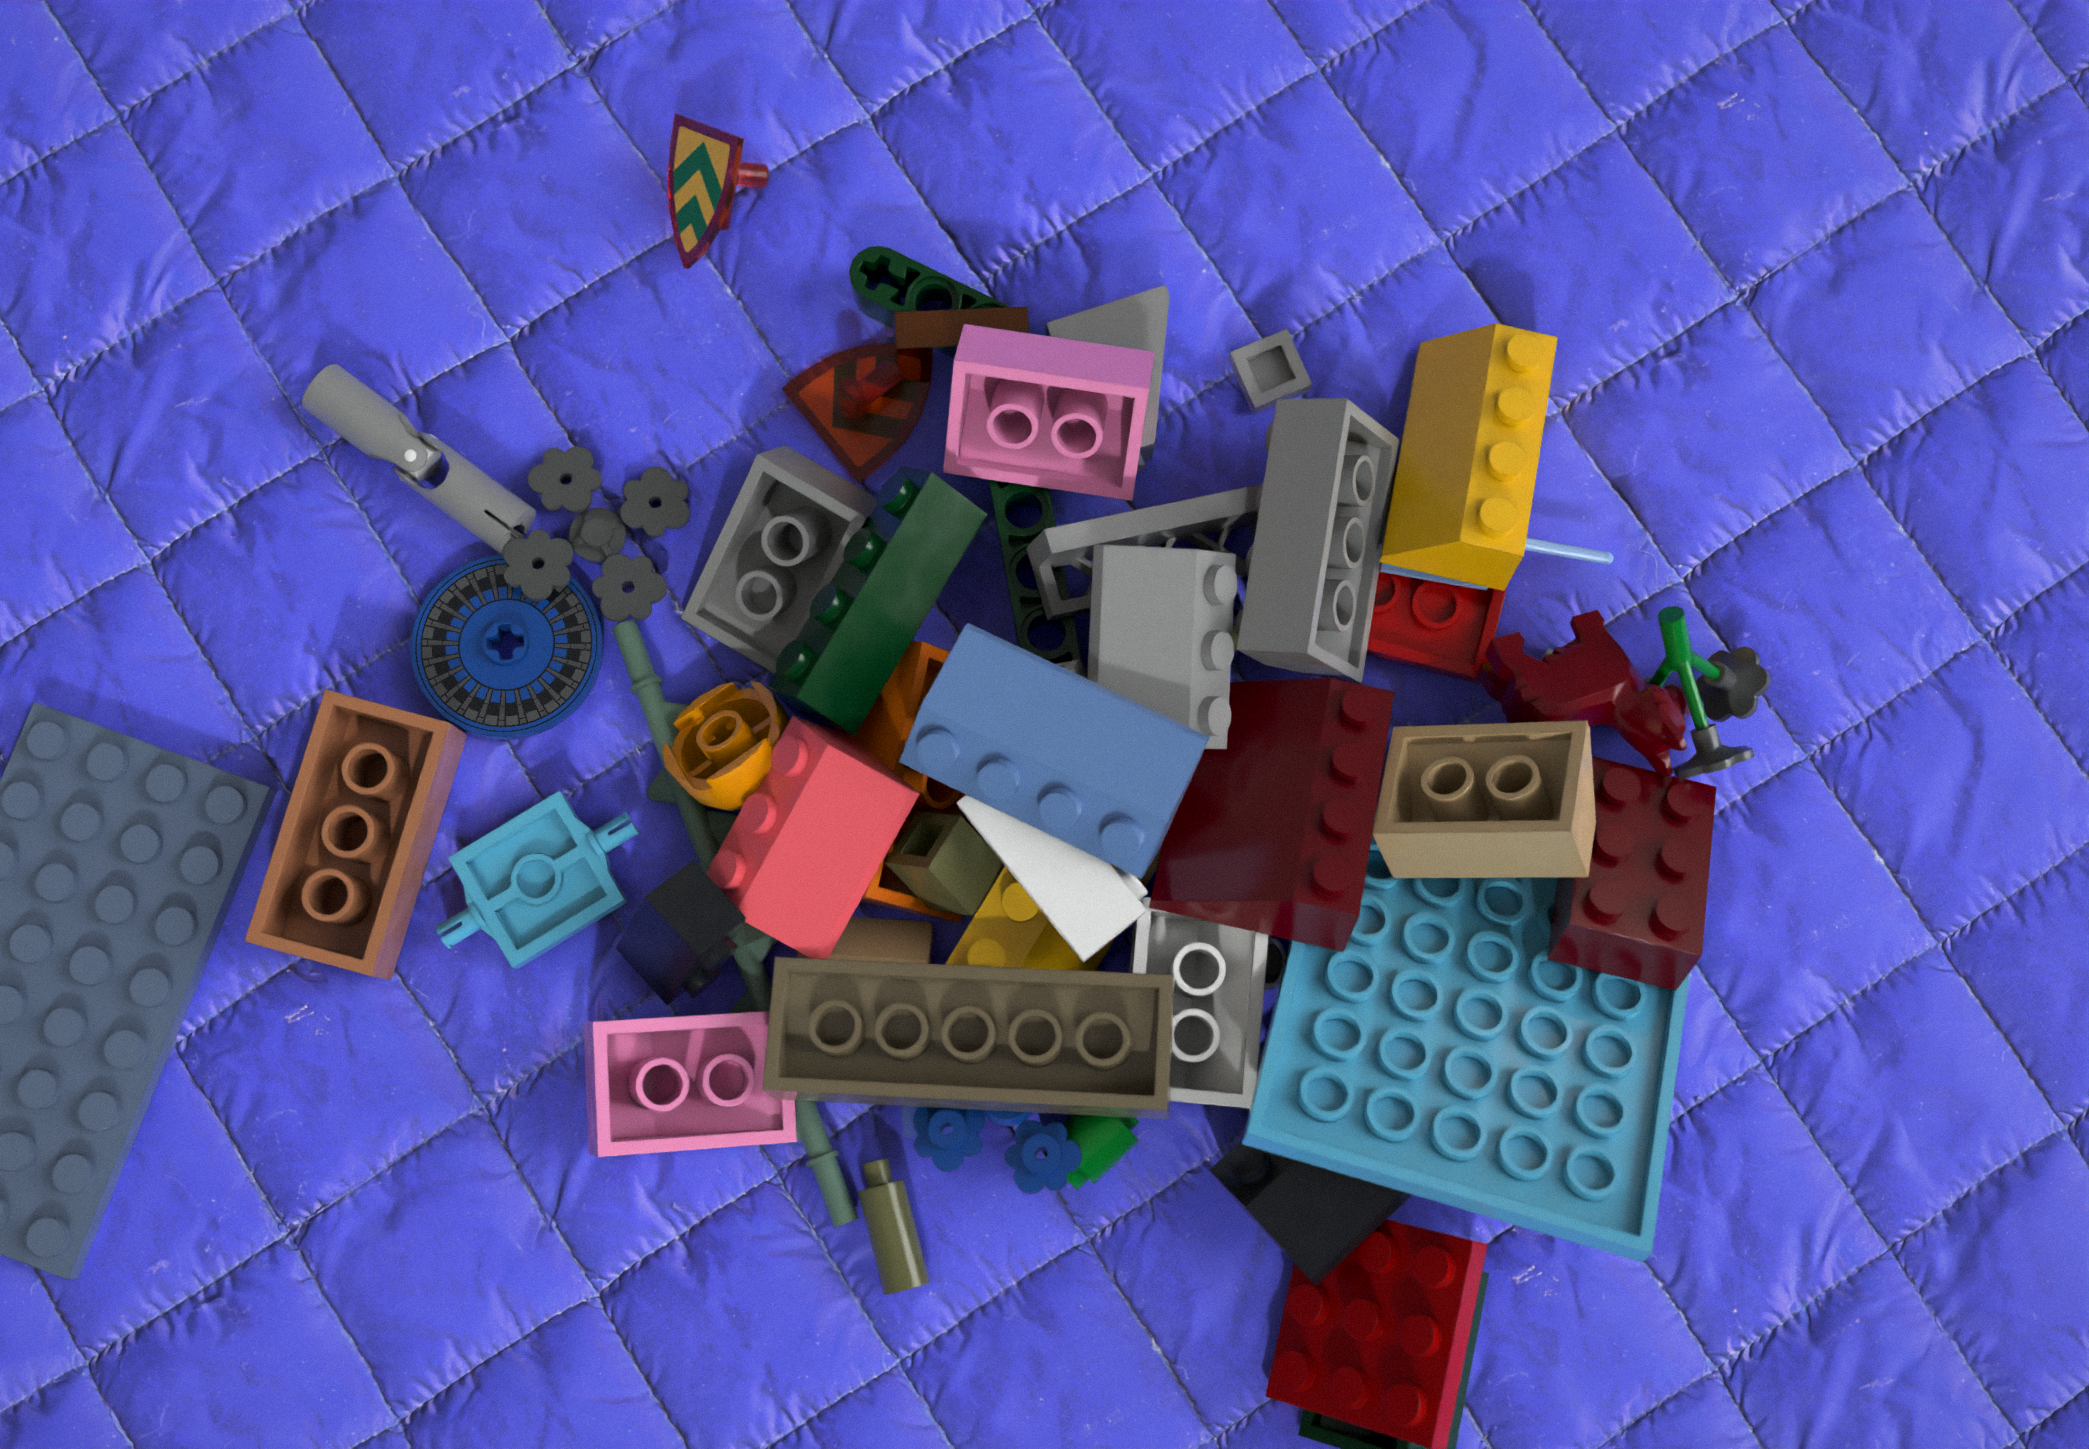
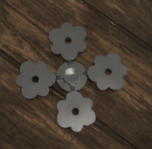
(596, 534)

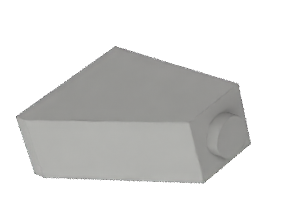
(1128, 323)

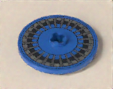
(472, 681)

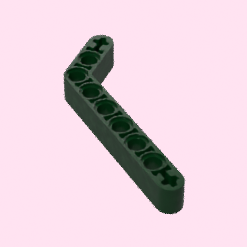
(918, 286)

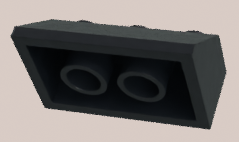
(1305, 1208)

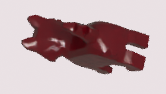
(1590, 683)

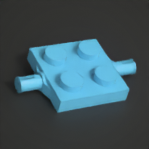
(537, 880)

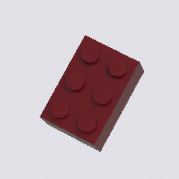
(1646, 879)

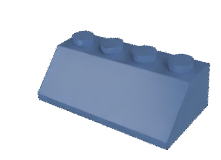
(1054, 750)

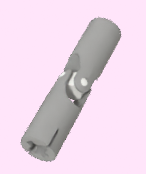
(386, 434)

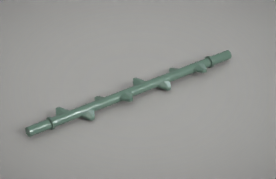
(707, 833)

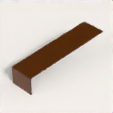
(945, 327)

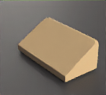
(884, 941)

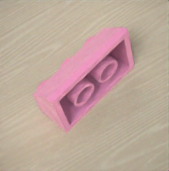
(1047, 411)

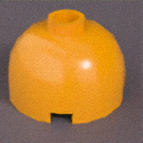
(726, 744)

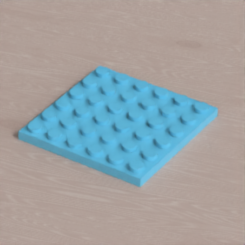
(1473, 1063)

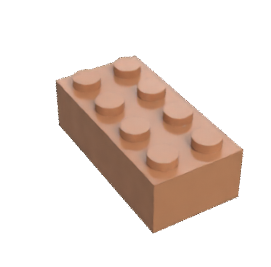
(357, 835)

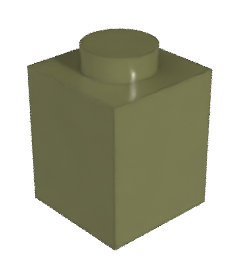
(945, 863)

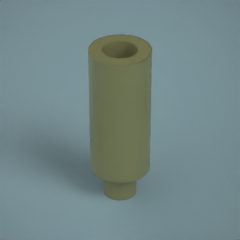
(892, 1230)

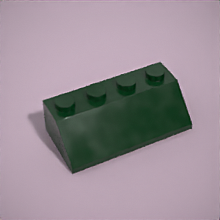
(876, 599)

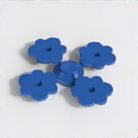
(1030, 1138)

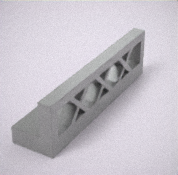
(1143, 527)

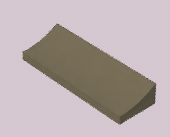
(970, 1037)

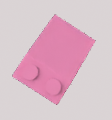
(681, 1085)

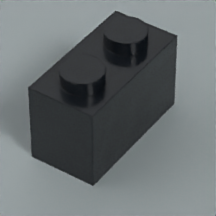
(682, 934)

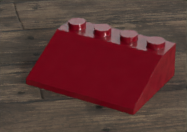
(1282, 816)

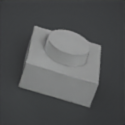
(1269, 371)

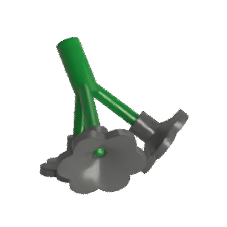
(1726, 687)

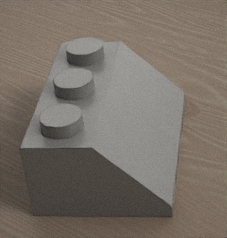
(1165, 632)

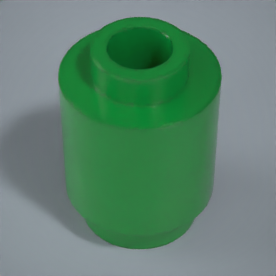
(1102, 1144)

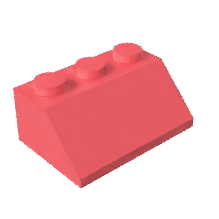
(811, 837)

